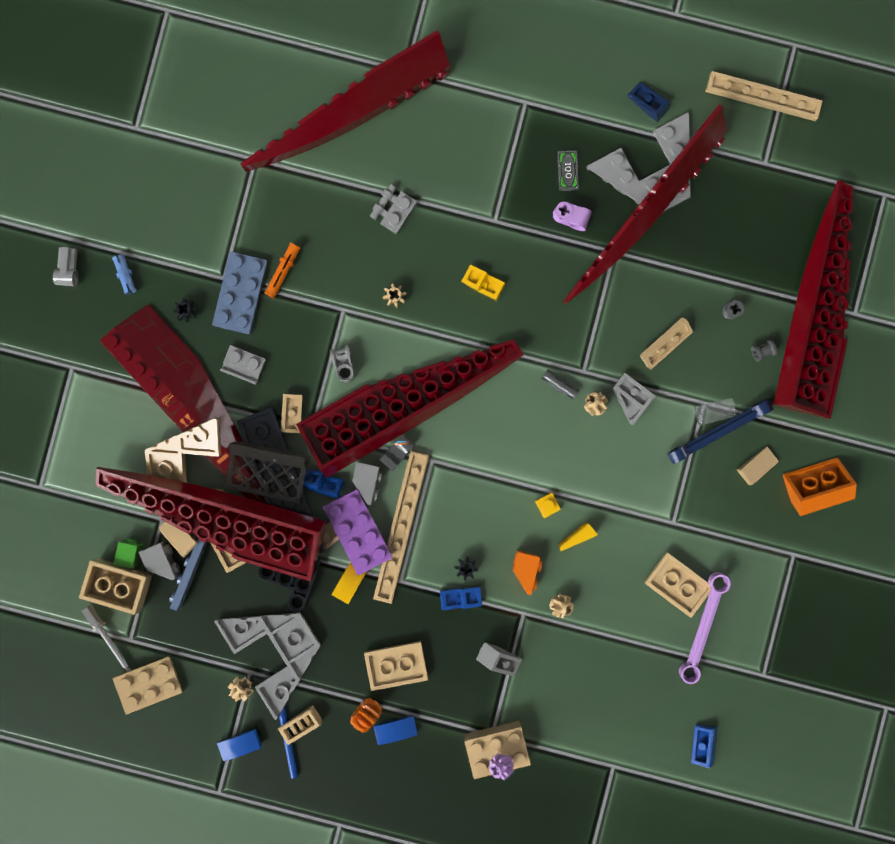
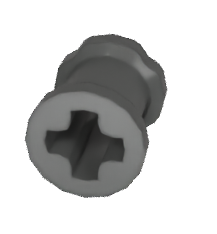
(737, 306)
(764, 350)

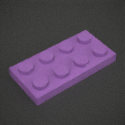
(357, 532)

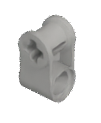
(343, 360)

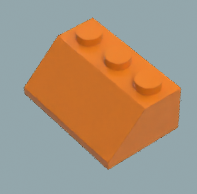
(819, 486)

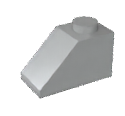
(498, 659)

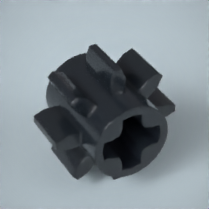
(181, 313)
(469, 572)

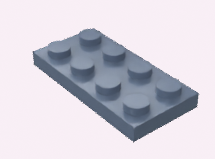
(240, 293)

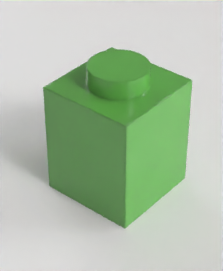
(127, 553)

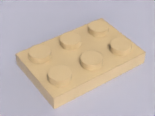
(678, 584)
(396, 665)
(147, 684)

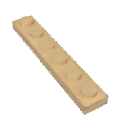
(763, 96)

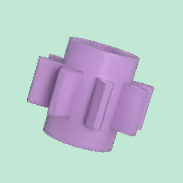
(501, 766)

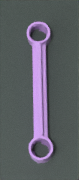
(704, 627)

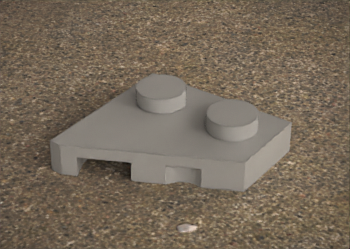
(632, 397)

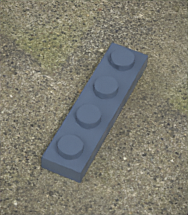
(185, 579)

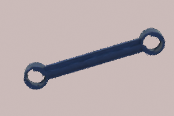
(684, 451)

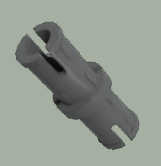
(560, 384)

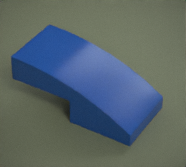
(318, 483)
(460, 598)
(395, 730)
(239, 745)

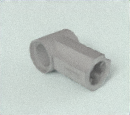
(66, 271)

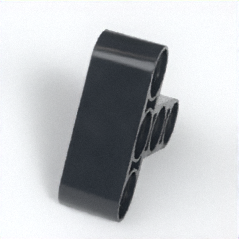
(293, 584)

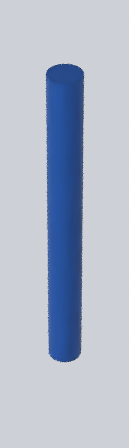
(289, 748)

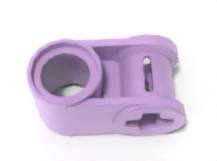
(575, 216)

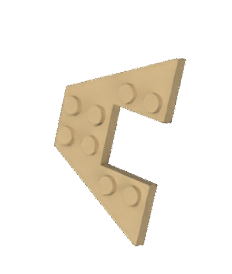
(168, 457)

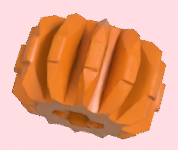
(366, 715)

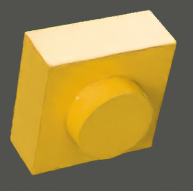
(547, 505)

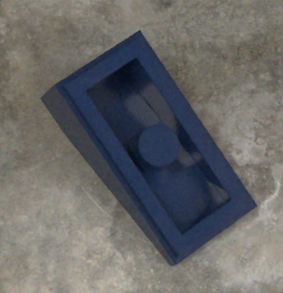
(649, 101)

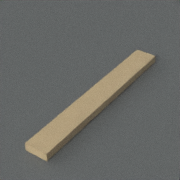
(401, 526)

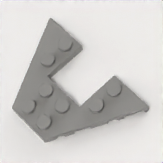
(617, 171)
(292, 640)

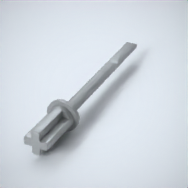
(97, 624)

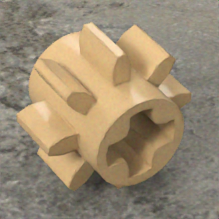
(393, 290)
(596, 403)
(561, 606)
(240, 689)

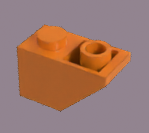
(525, 568)

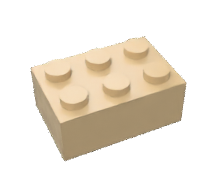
(115, 586)
(486, 743)

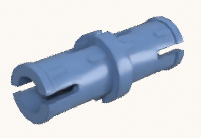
(124, 274)

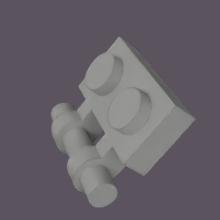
(399, 211)

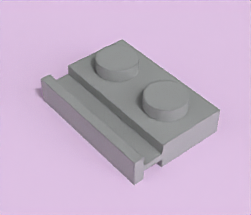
(243, 365)

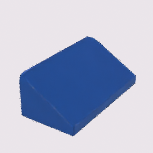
(704, 745)

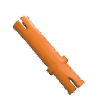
(293, 251)

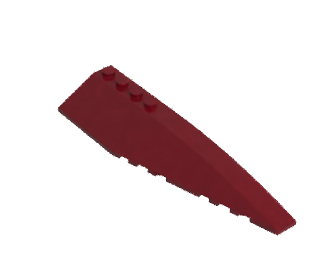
(379, 91)
(659, 197)
(394, 406)
(236, 524)

